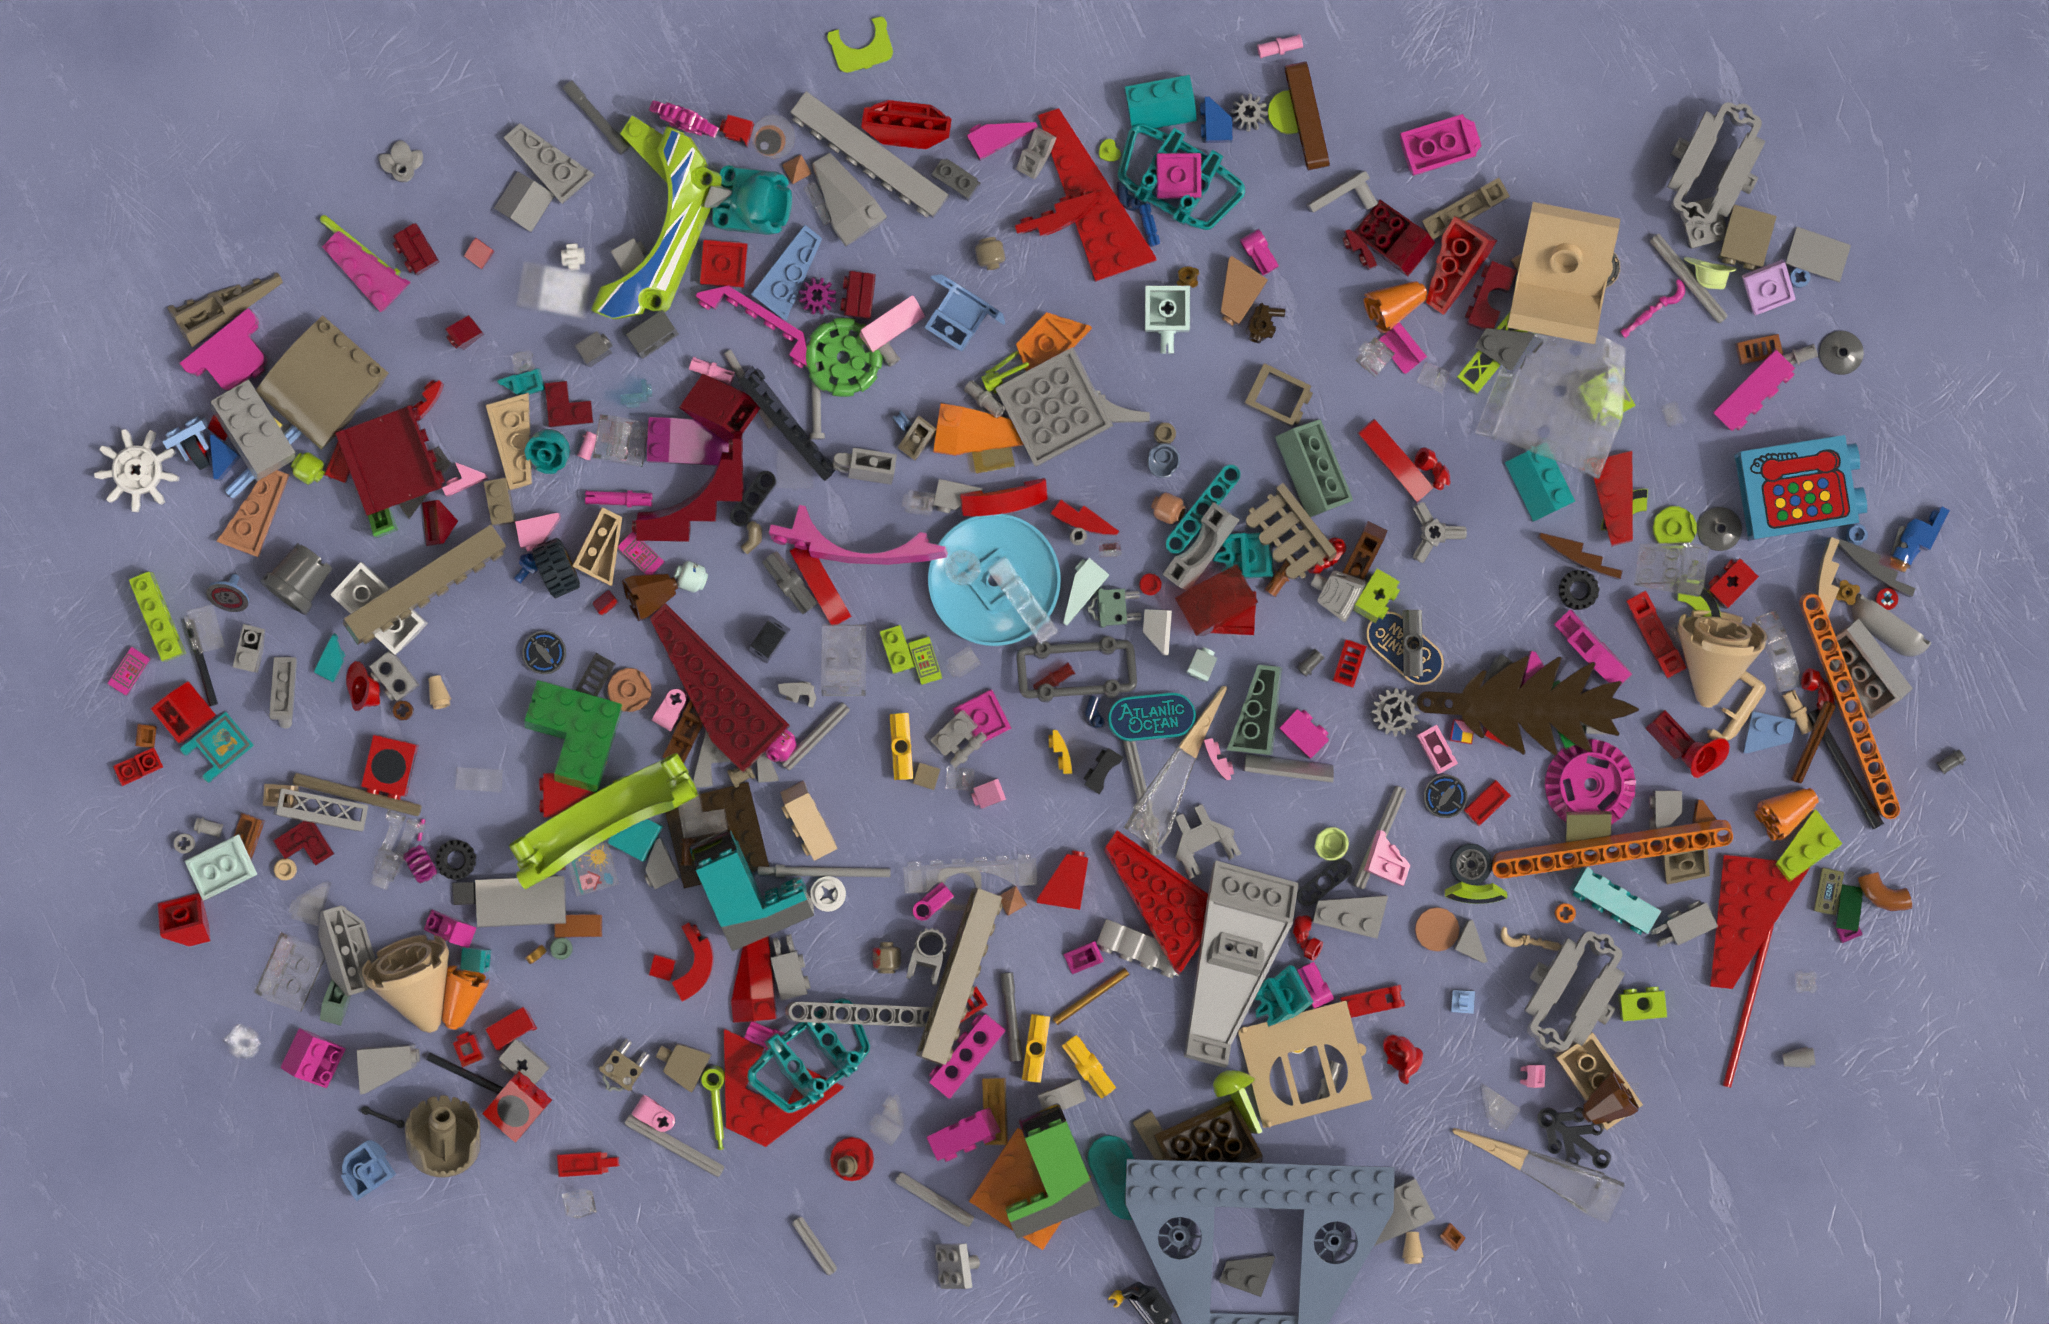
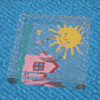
(593, 870)

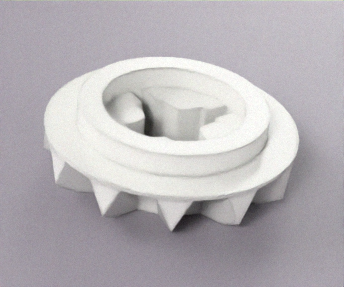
(817, 893)

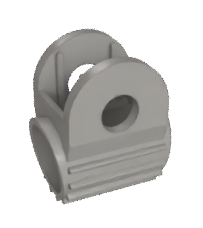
(929, 961)

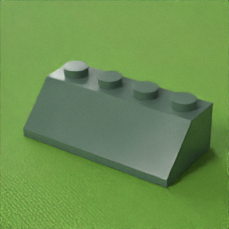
(1314, 468)

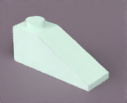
(1085, 584)
(1202, 664)

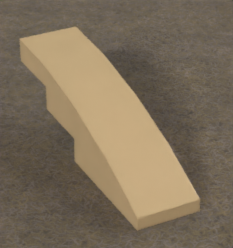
(1825, 578)

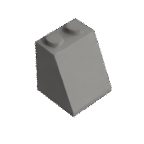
(383, 1064)

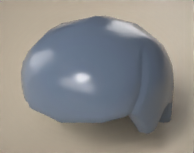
(1163, 460)

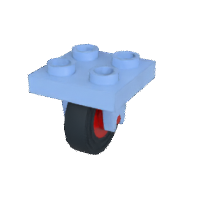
(195, 445)

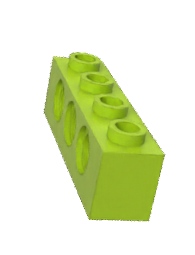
(157, 616)

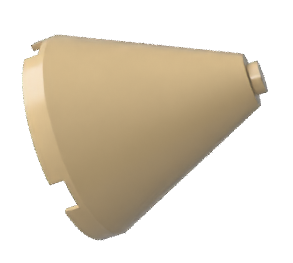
(1718, 652)
(412, 978)

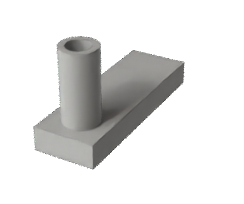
(1356, 182)
(283, 690)

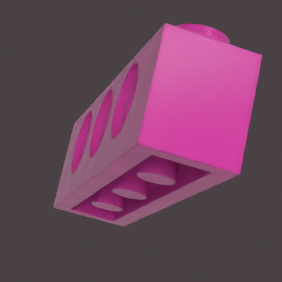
(993, 1032)

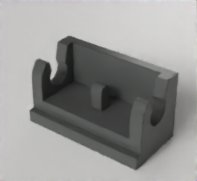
(652, 334)

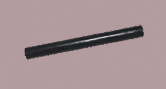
(204, 673)
(464, 1073)

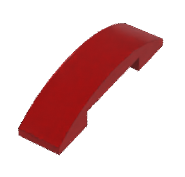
(1005, 500)
(821, 586)
(1655, 634)

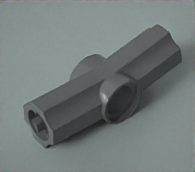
(789, 582)

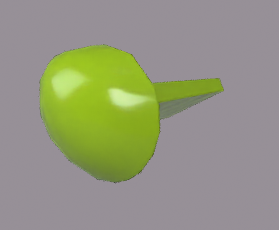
(1234, 1083)

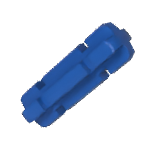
(1149, 224)

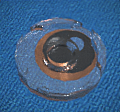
(773, 137)

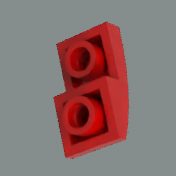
(431, 393)
(137, 767)

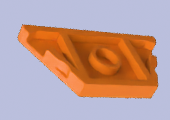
(1049, 338)

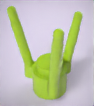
(993, 380)

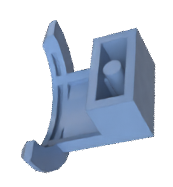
(959, 314)

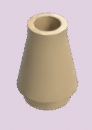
(438, 693)
(1412, 1249)

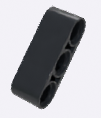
(763, 493)

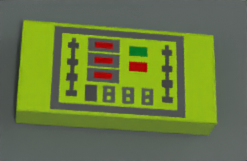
(925, 660)

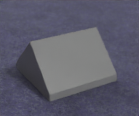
(524, 201)

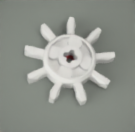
(150, 470)

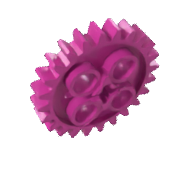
(683, 119)

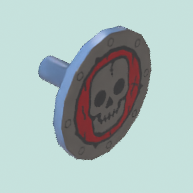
(228, 595)

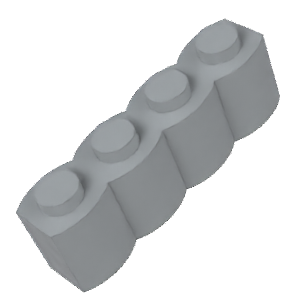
(1134, 945)

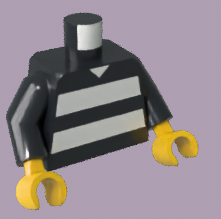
(1146, 1301)

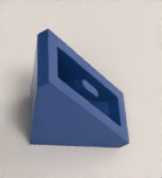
(222, 457)

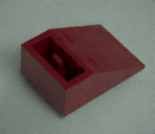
(1394, 237)
(719, 407)

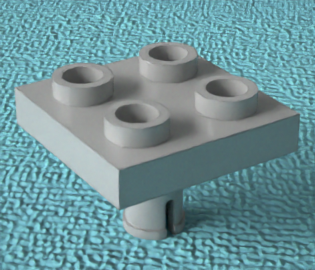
(955, 1265)

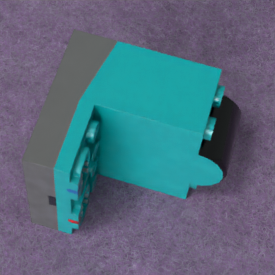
(736, 897)

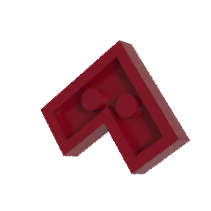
(563, 412)
(305, 836)

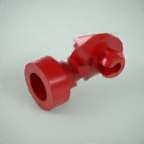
(1425, 460)
(1340, 547)
(1811, 681)
(1301, 929)

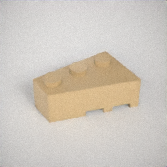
(600, 547)

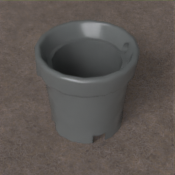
(297, 578)

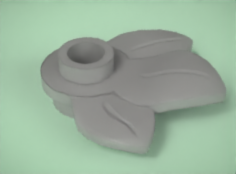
(401, 158)

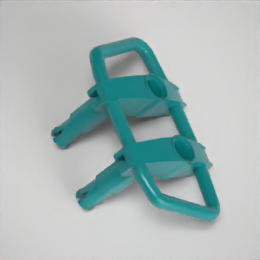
(1171, 144)
(809, 1087)

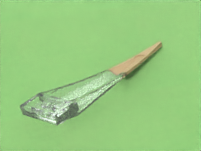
(1159, 803)
(1579, 1185)

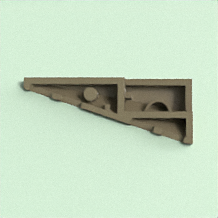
(205, 316)

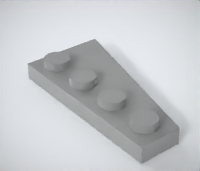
(553, 168)

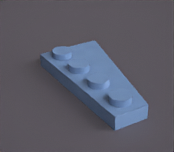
(785, 277)

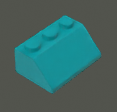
(1161, 102)
(1539, 484)

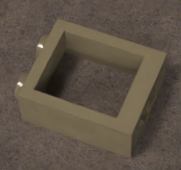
(1256, 388)

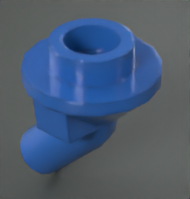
(528, 566)

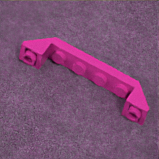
(713, 297)

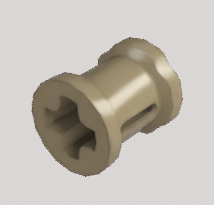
(738, 776)

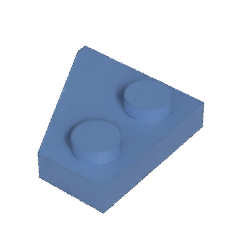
(1767, 731)

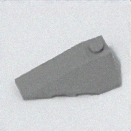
(849, 204)

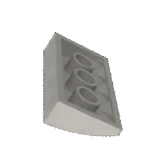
(1288, 768)
(509, 904)

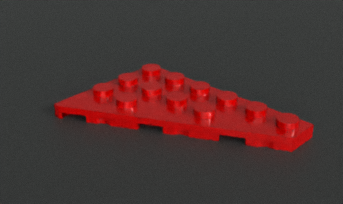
(1164, 897)

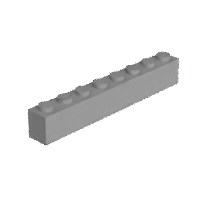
(869, 154)

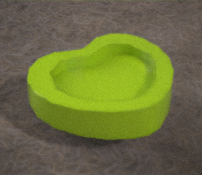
(1108, 151)

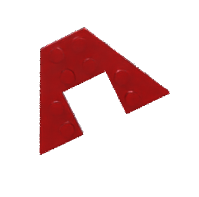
(751, 1112)

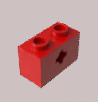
(1744, 578)

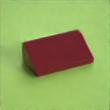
(1670, 734)

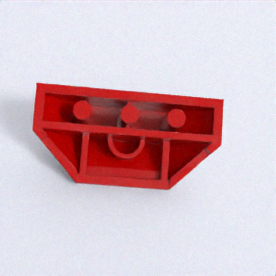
(906, 124)

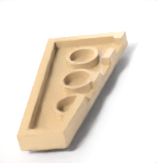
(512, 431)

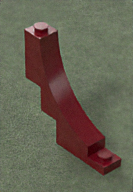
(675, 521)

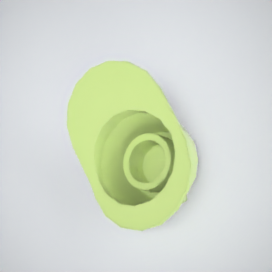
(1709, 274)

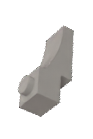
(1121, 415)

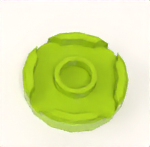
(1282, 114)
(1674, 525)

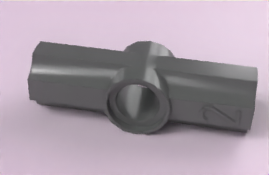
(1412, 628)

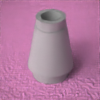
(1801, 1057)

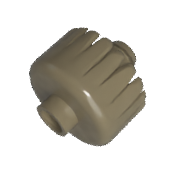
(442, 1136)

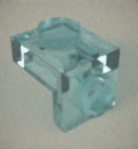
(635, 399)

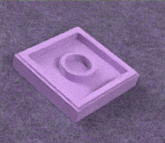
(1768, 287)

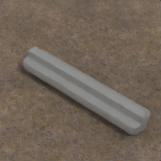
(814, 1245)

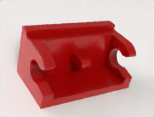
(510, 1028)

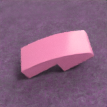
(1222, 766)

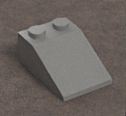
(1409, 1211)

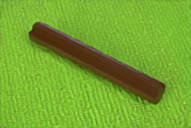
(1813, 742)

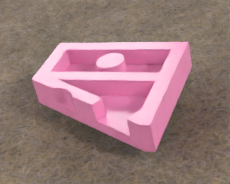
(1386, 860)

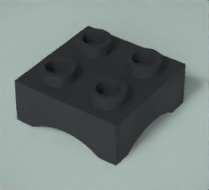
(1096, 777)

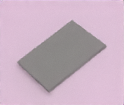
(1818, 254)

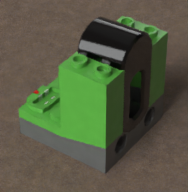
(1060, 1170)

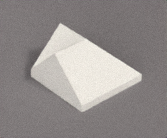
(1157, 629)

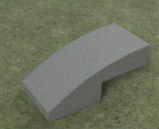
(1036, 155)

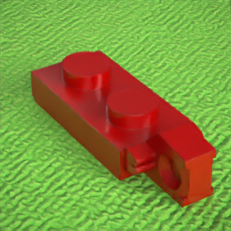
(585, 1164)

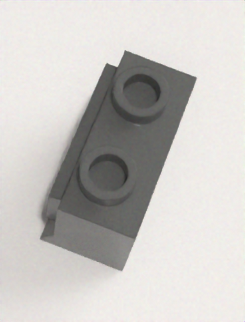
(956, 178)

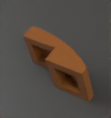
(580, 926)

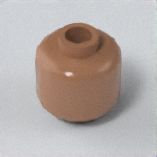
(1168, 508)

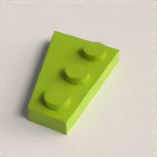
(1808, 847)

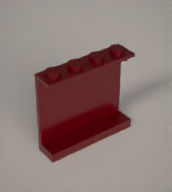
(390, 459)

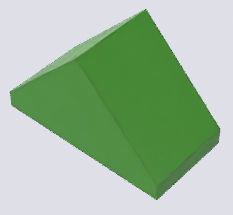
(382, 523)

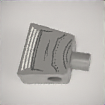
(1339, 593)

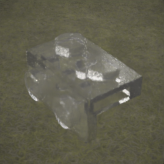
(204, 629)

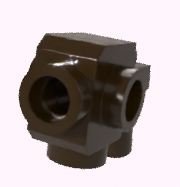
(1260, 324)

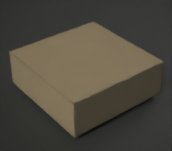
(926, 776)

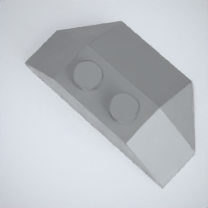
(345, 948)

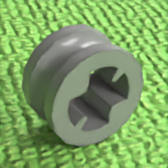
(188, 848)

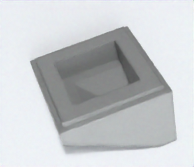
(716, 196)

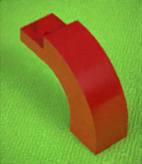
(702, 967)

